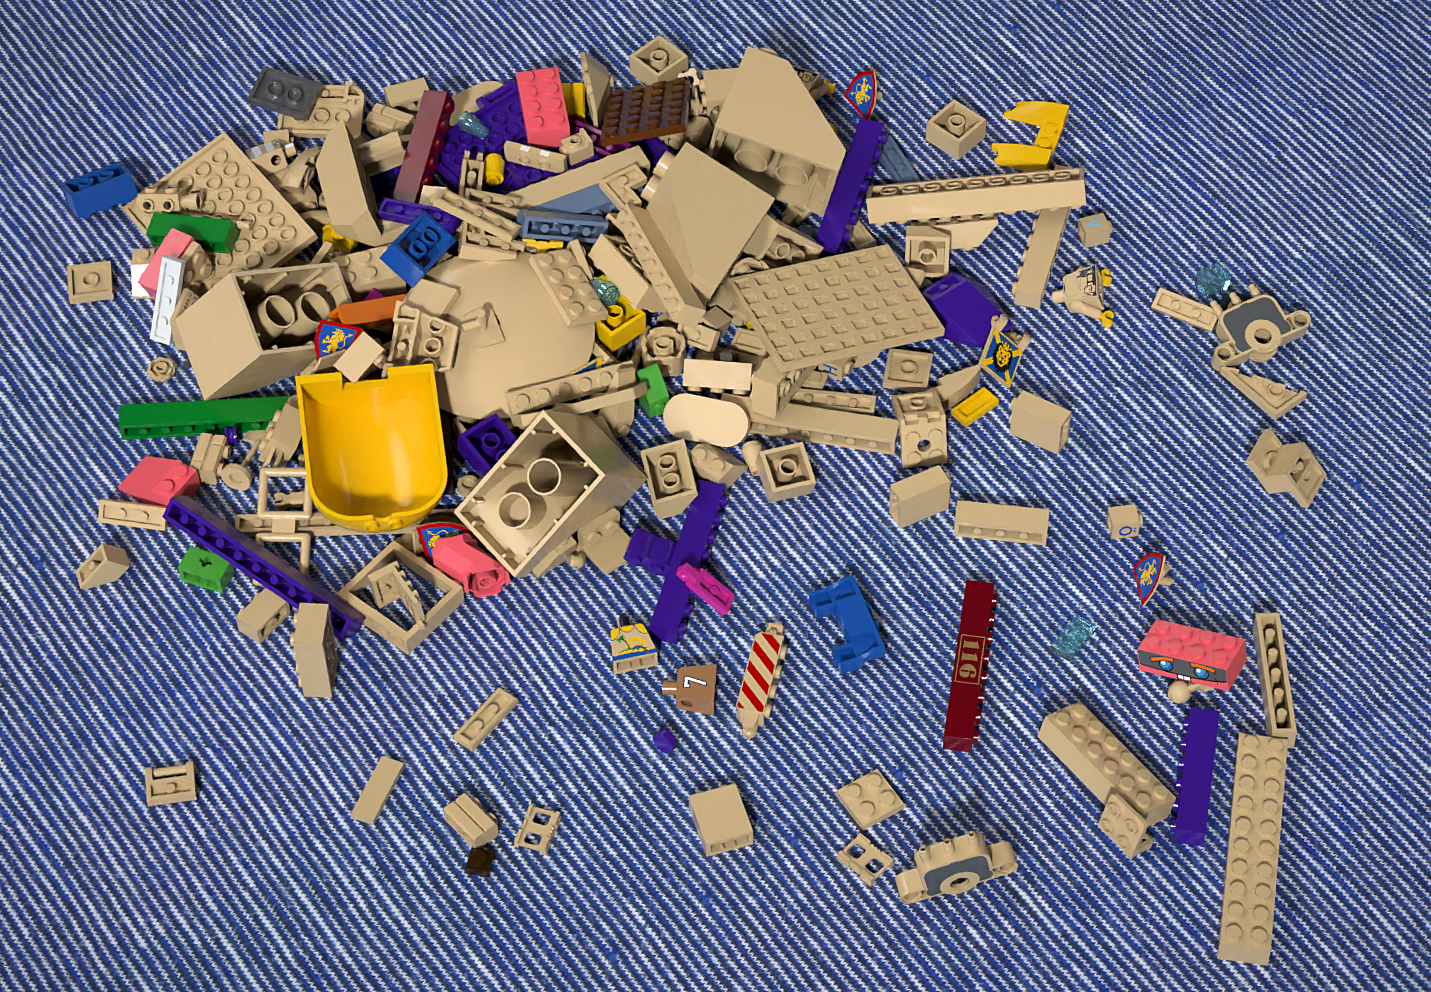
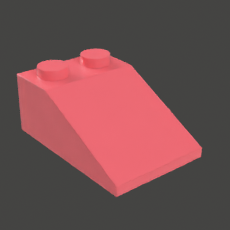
(160, 479)

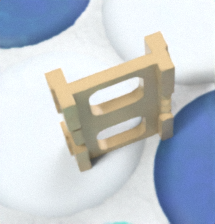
(545, 831)
(859, 864)

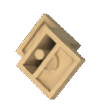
(1286, 468)

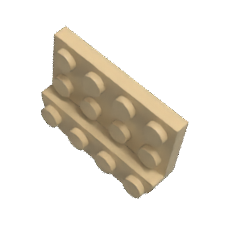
(331, 106)

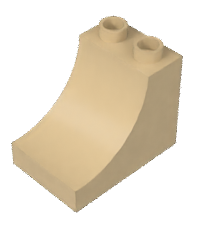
(547, 489)

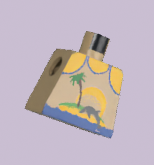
(631, 647)

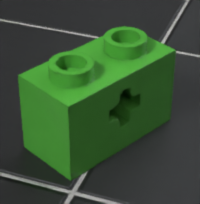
(205, 570)

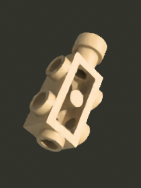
(170, 196)

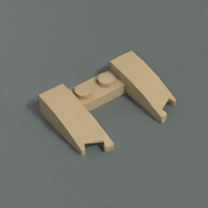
(482, 247)

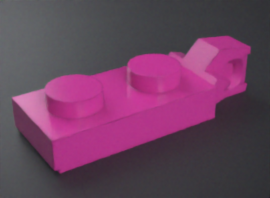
(706, 587)

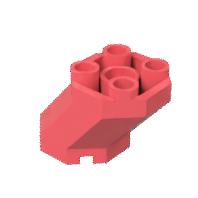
(469, 565)

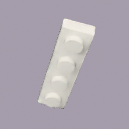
(167, 296)

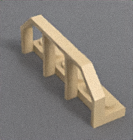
(571, 388)

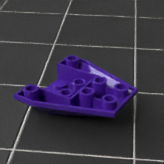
(964, 309)

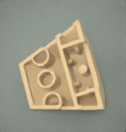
(420, 340)

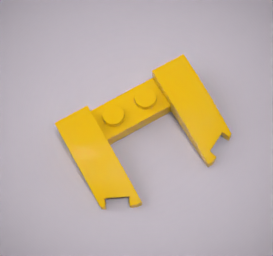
(1051, 118)

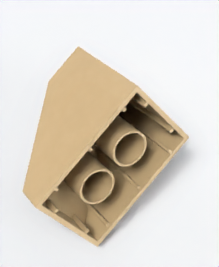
(777, 134)
(703, 215)
(259, 326)

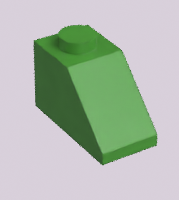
(657, 395)

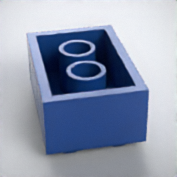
(99, 190)
(418, 249)

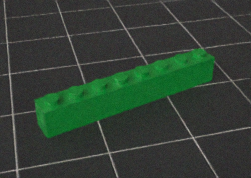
(197, 417)

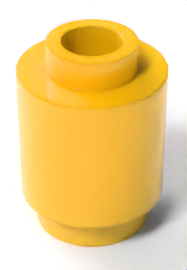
(493, 169)

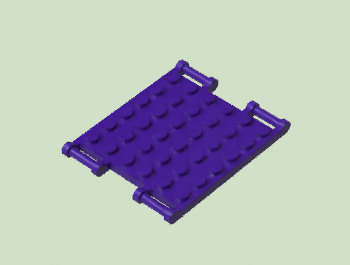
(503, 117)

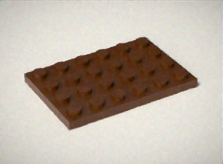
(646, 112)

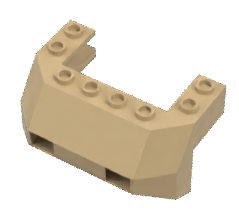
(347, 186)

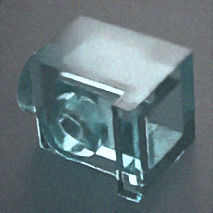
(1212, 280)

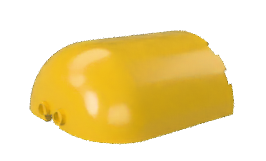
(373, 447)

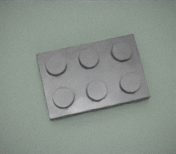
(284, 93)

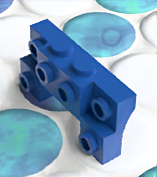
(855, 622)

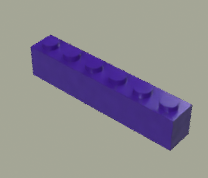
(1196, 778)

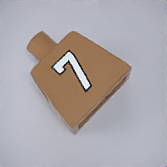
(694, 688)

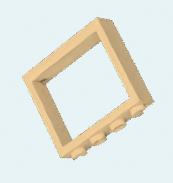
(383, 626)

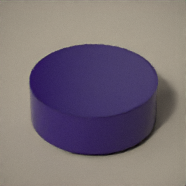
(665, 741)

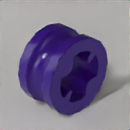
(232, 435)

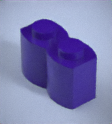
(649, 551)

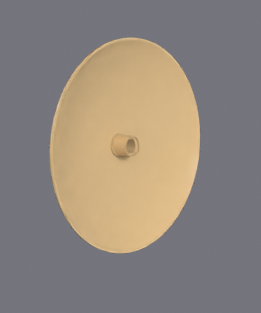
(536, 337)

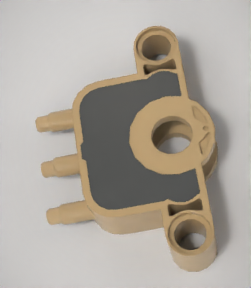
(1254, 319)
(954, 859)

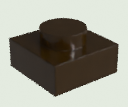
(480, 862)

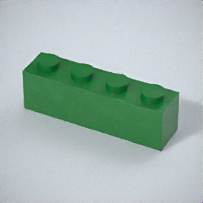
(210, 233)

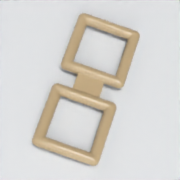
(284, 521)

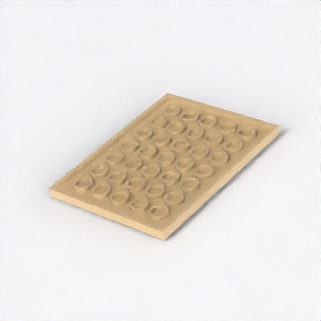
(238, 191)

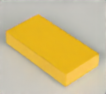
(974, 407)

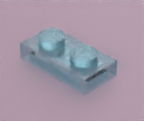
(1073, 638)

